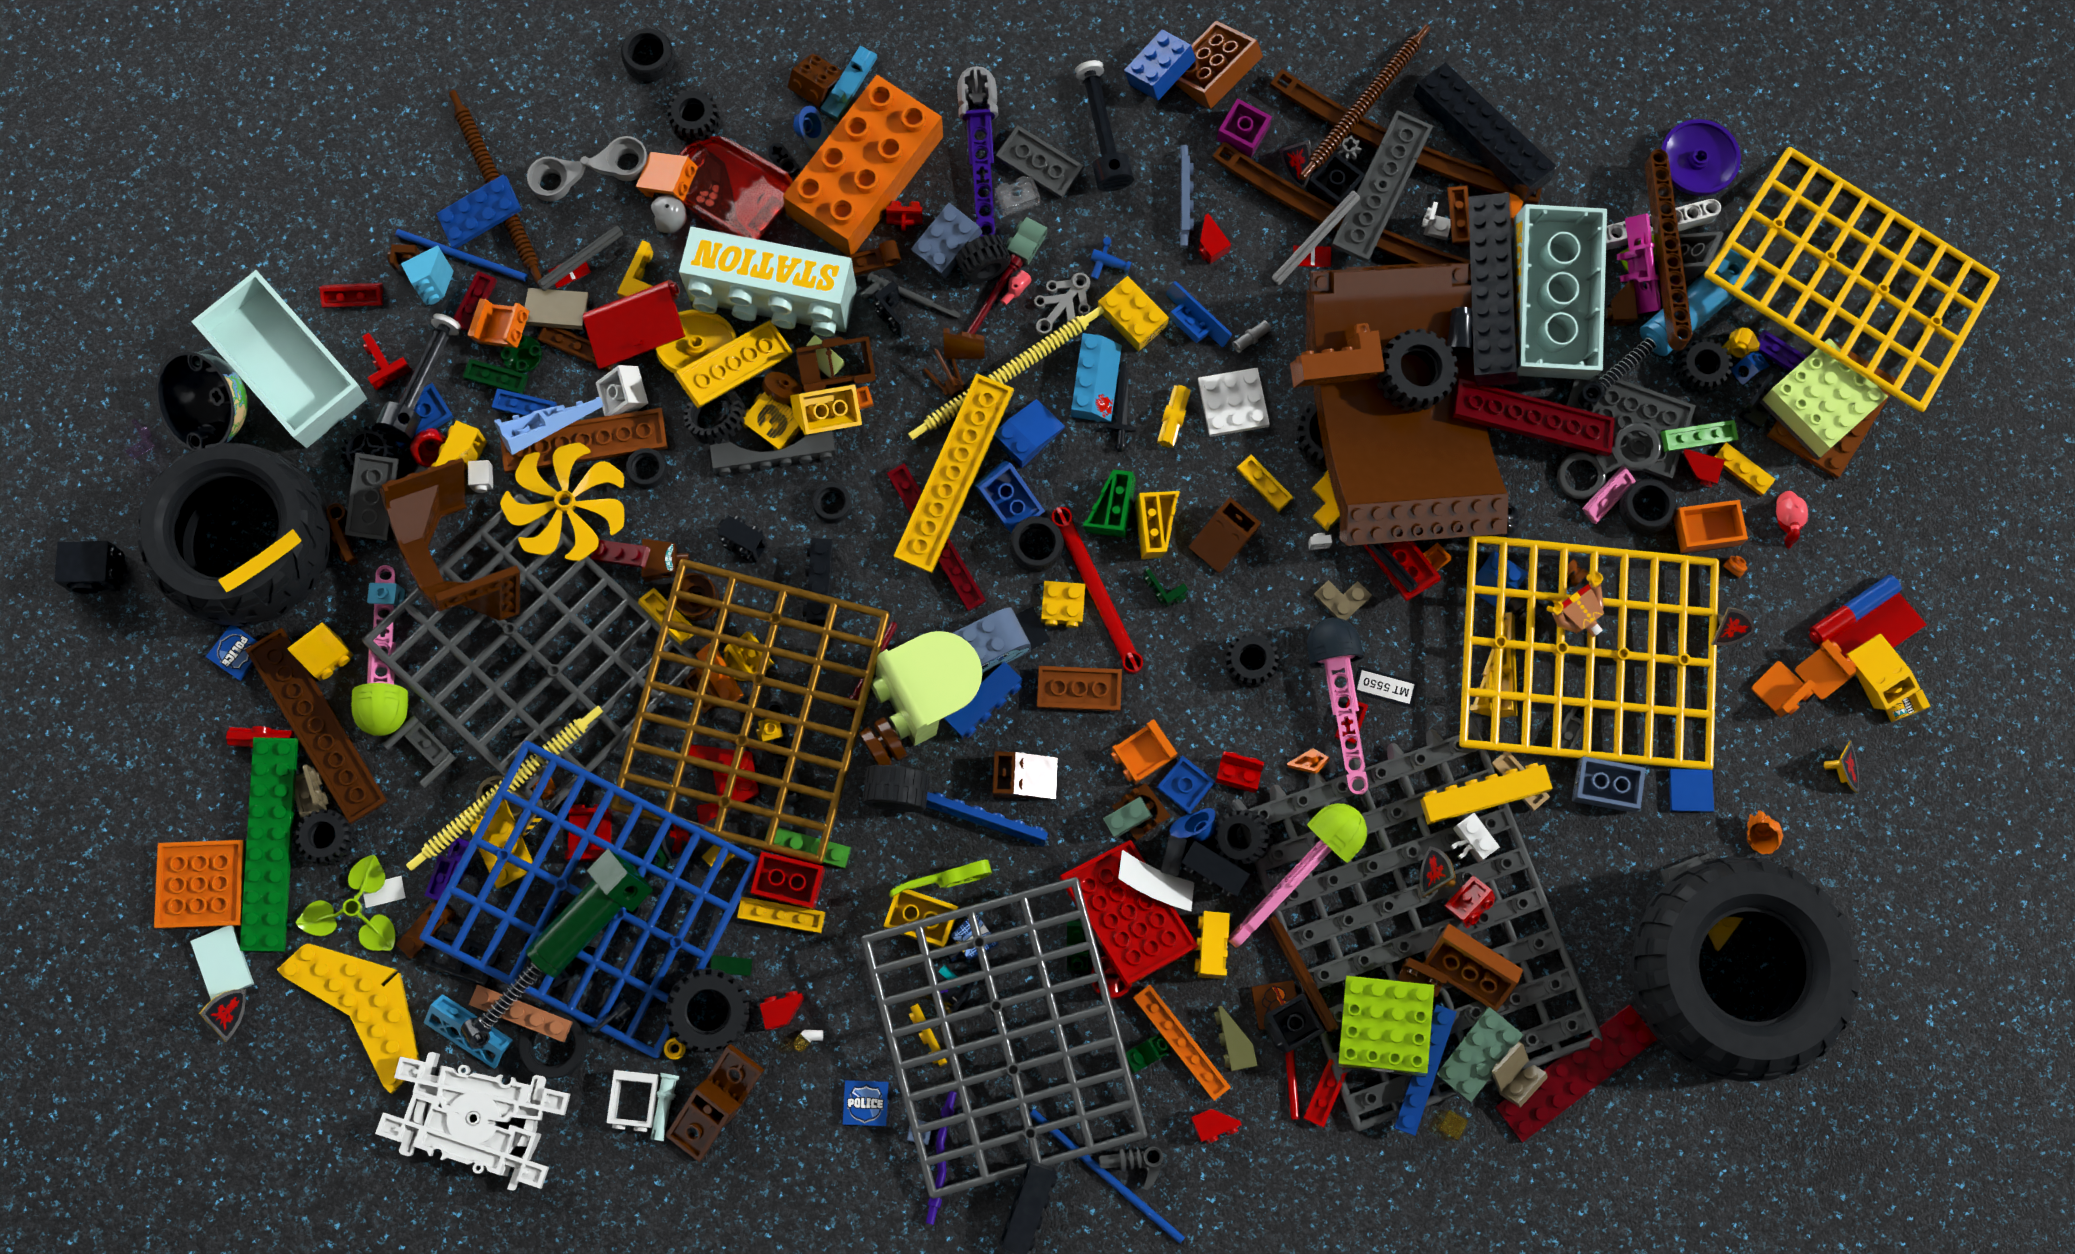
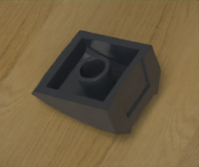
(1293, 1023)

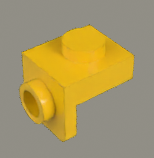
(769, 730)

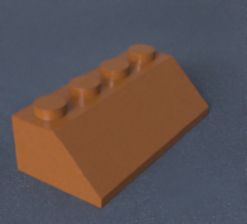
(1473, 967)

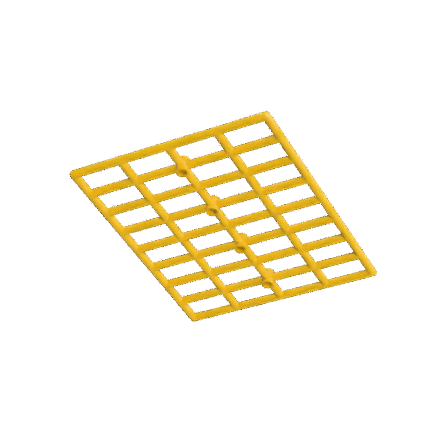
(1878, 293)
(1590, 652)

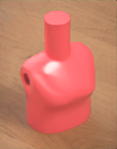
(1016, 286)

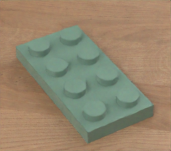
(1477, 1053)

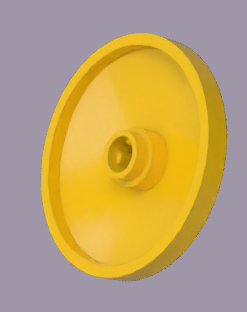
(703, 335)

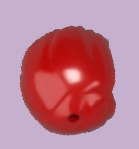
(421, 449)

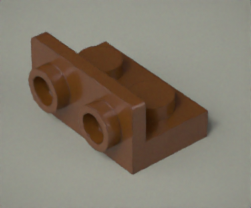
(1416, 972)

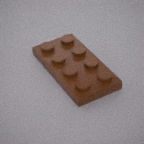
(1079, 688)

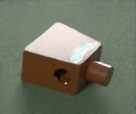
(662, 560)

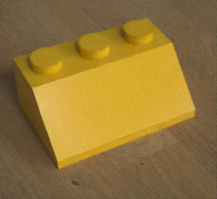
(826, 409)

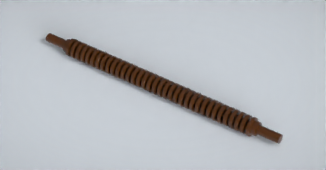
(1364, 102)
(490, 173)

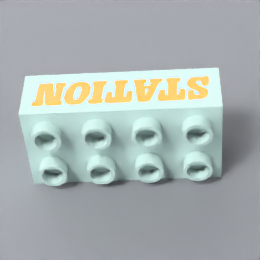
(768, 281)
(1559, 290)

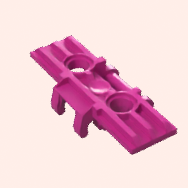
(1641, 263)

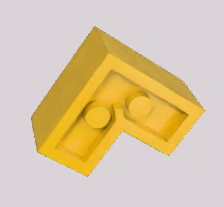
(1329, 512)

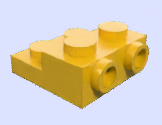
(1063, 604)

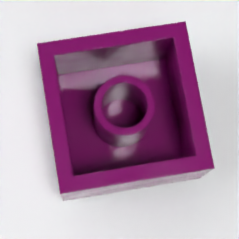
(1244, 128)

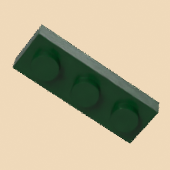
(495, 376)

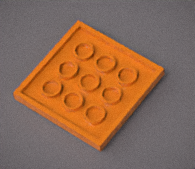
(199, 884)

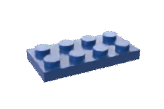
(479, 211)

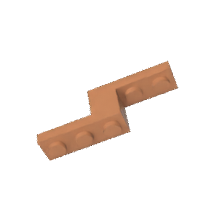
(523, 1014)

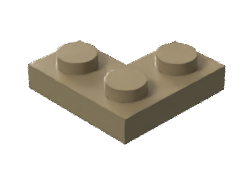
(1340, 604)

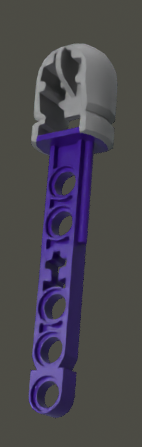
(979, 120)

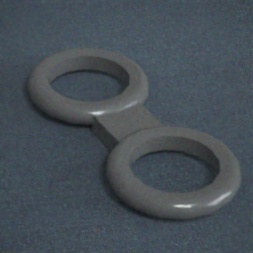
(1608, 464)

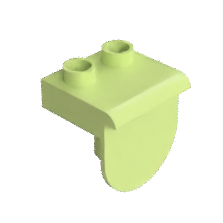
(927, 682)

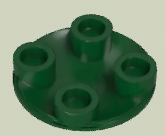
(524, 357)

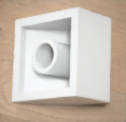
(622, 390)

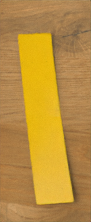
(260, 562)

